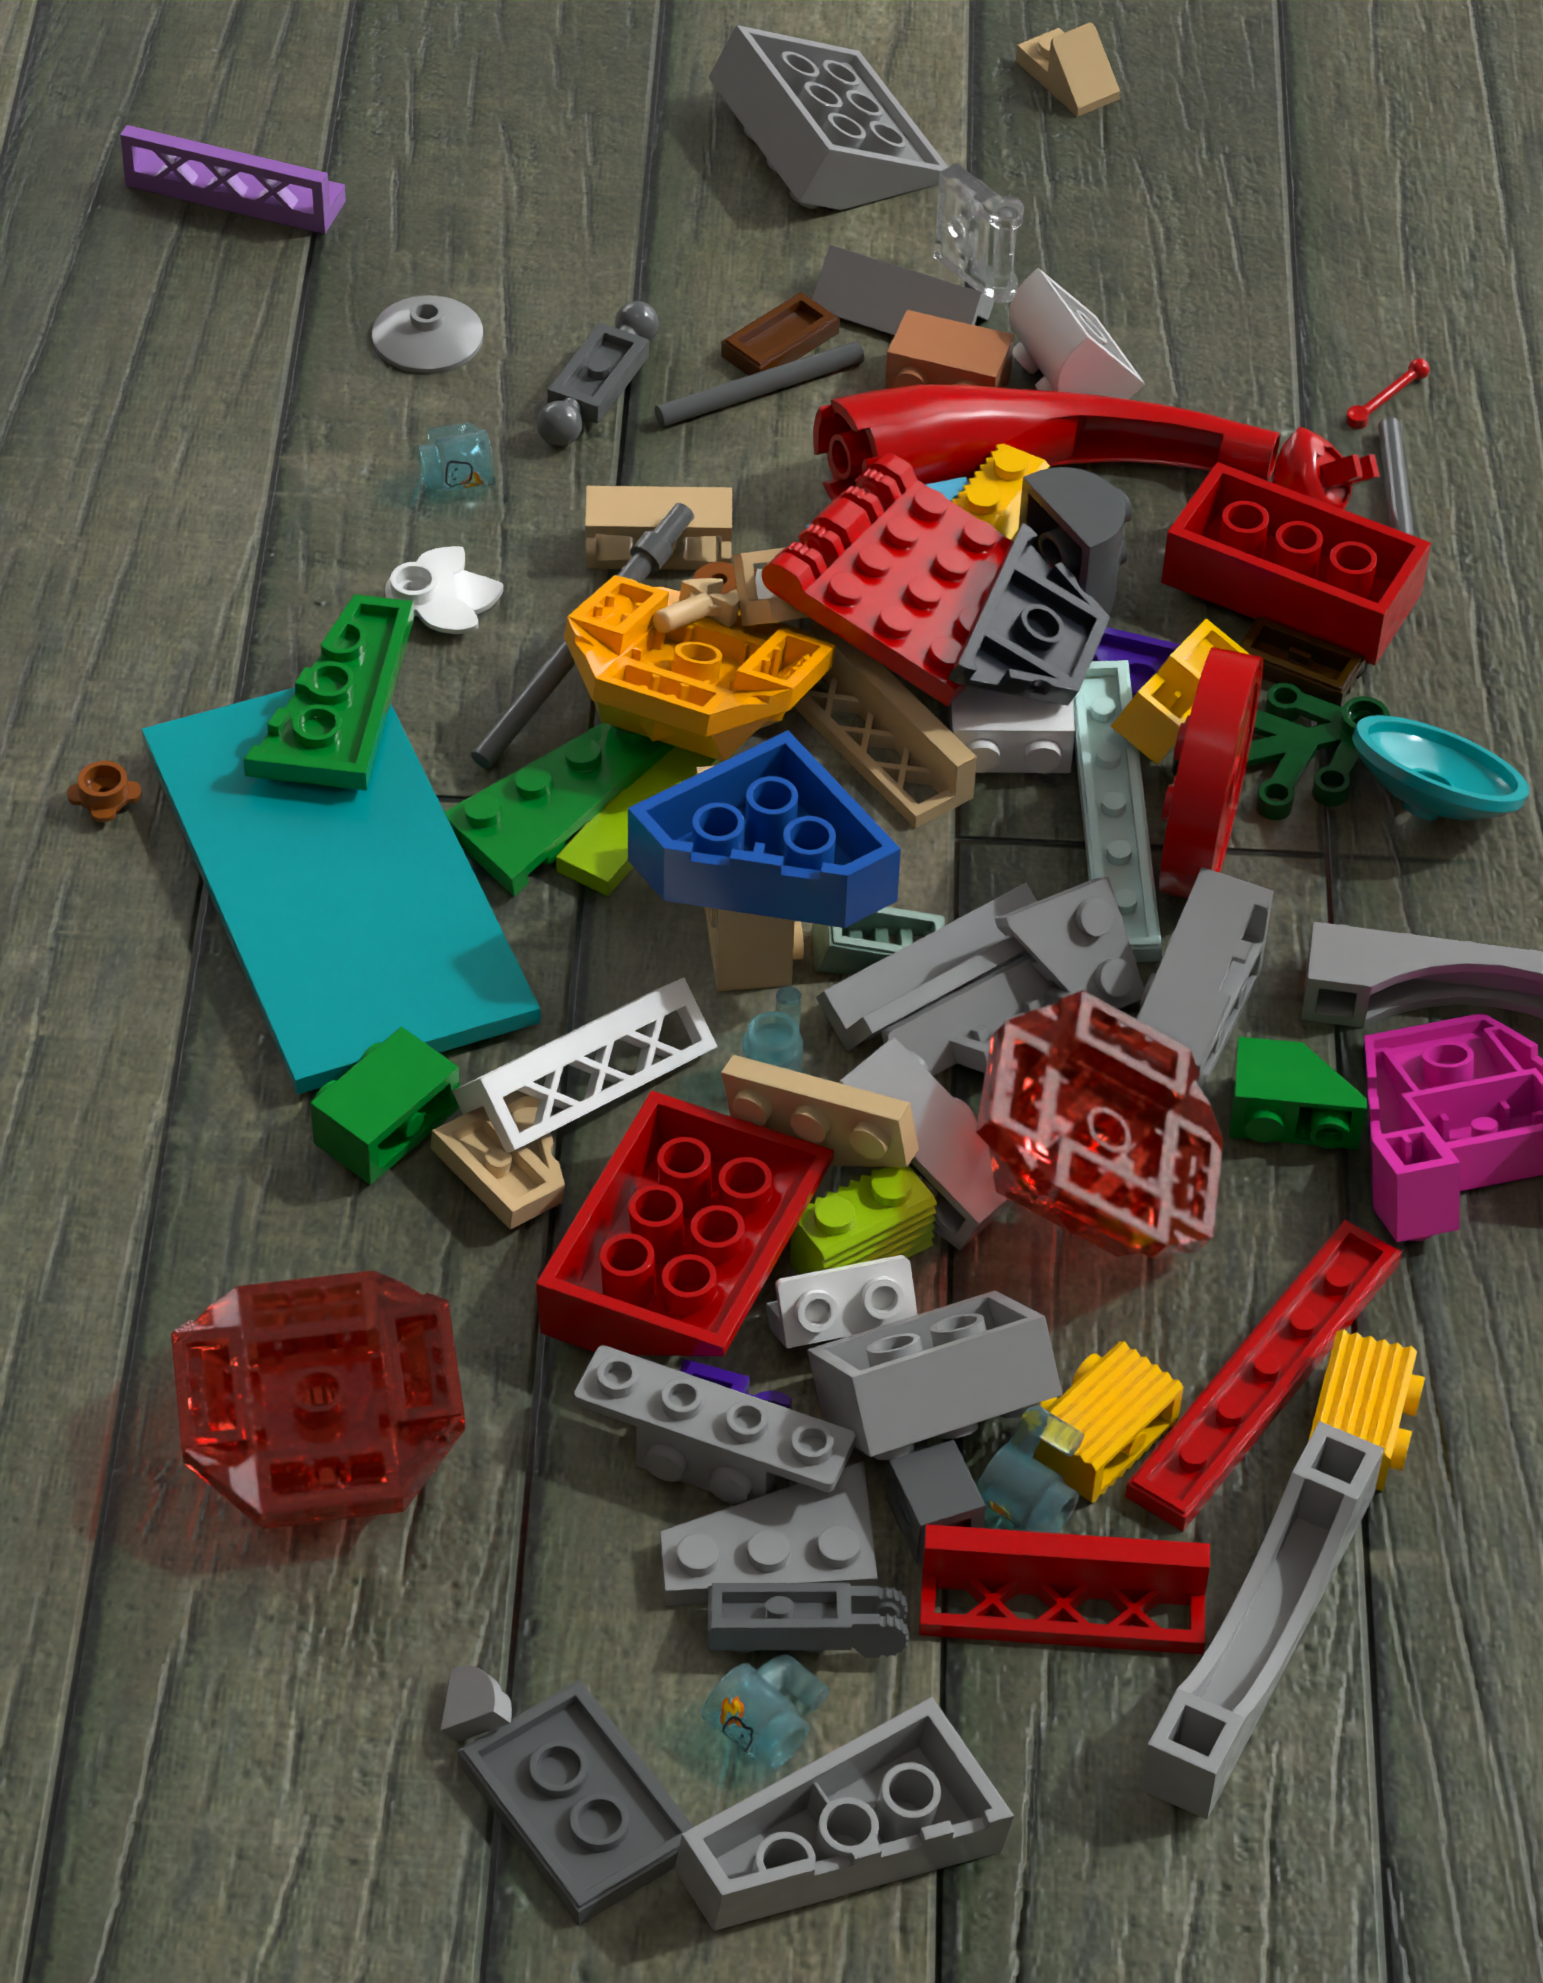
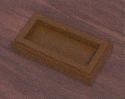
(780, 335)

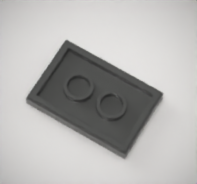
(577, 1801)

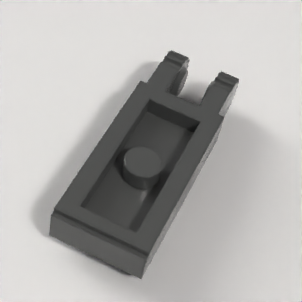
(807, 1618)

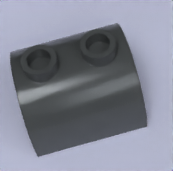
(1078, 524)

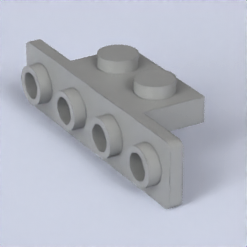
(962, 1024)
(711, 1432)

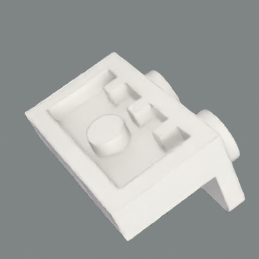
(841, 1301)

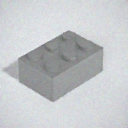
(936, 1373)

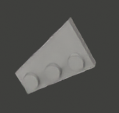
(774, 1539)

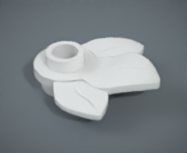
(443, 591)

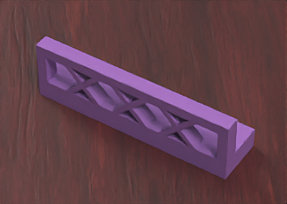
(230, 180)

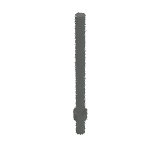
(648, 556)

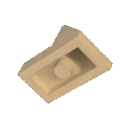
(1071, 67)

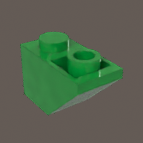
(1292, 1097)

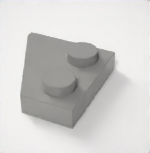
(1079, 942)

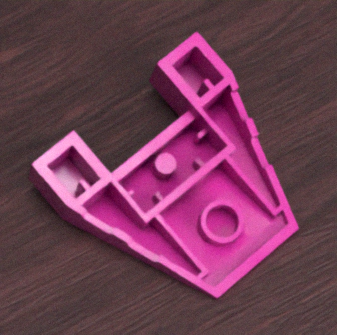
(1447, 1115)

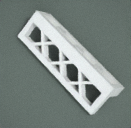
(572, 1048)

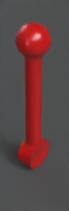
(1358, 415)

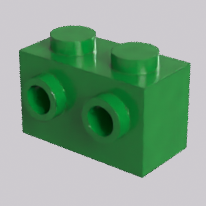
(384, 1104)

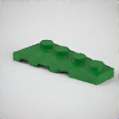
(341, 702)
(543, 804)

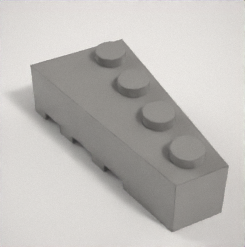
(848, 1822)

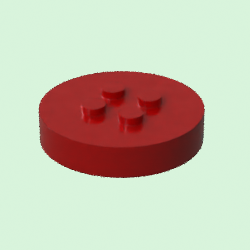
(1211, 769)

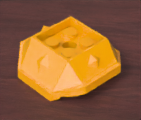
(691, 686)

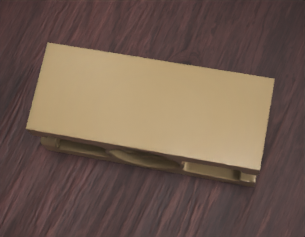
(623, 513)

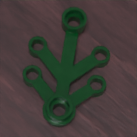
(1298, 744)

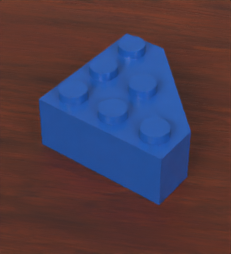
(765, 840)

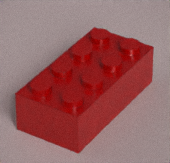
(1295, 561)

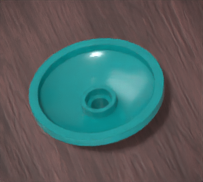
(1437, 770)

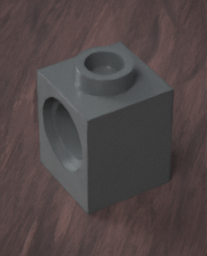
(932, 1489)

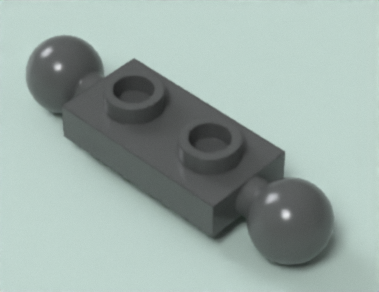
(598, 373)

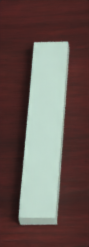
(1115, 804)

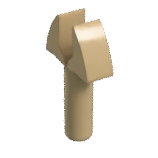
(696, 601)

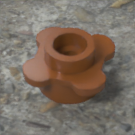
(103, 790)

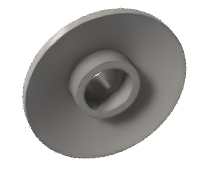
(427, 334)

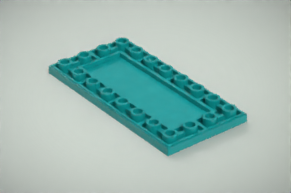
(339, 898)

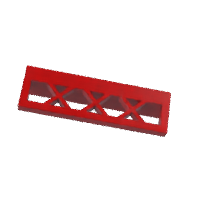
(1068, 1568)

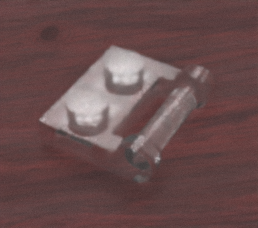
(963, 233)

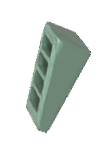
(845, 950)

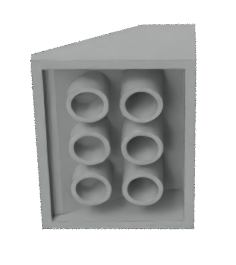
(823, 120)

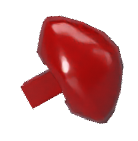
(1318, 470)

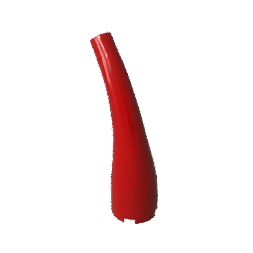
(954, 427)

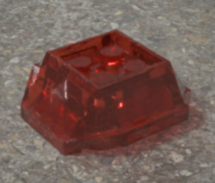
(1102, 1128)
(340, 1340)

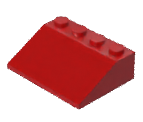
(678, 1233)

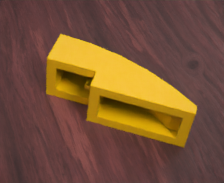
(1164, 702)

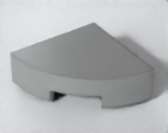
(474, 1704)

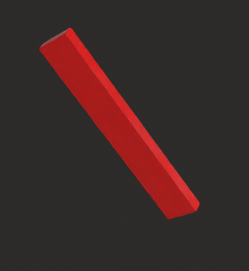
(1262, 1376)

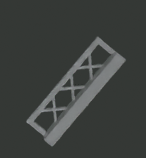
(924, 971)

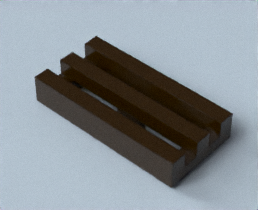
(1298, 663)

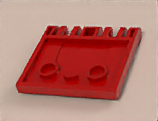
(893, 573)

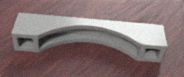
(1372, 974)
(1236, 1676)

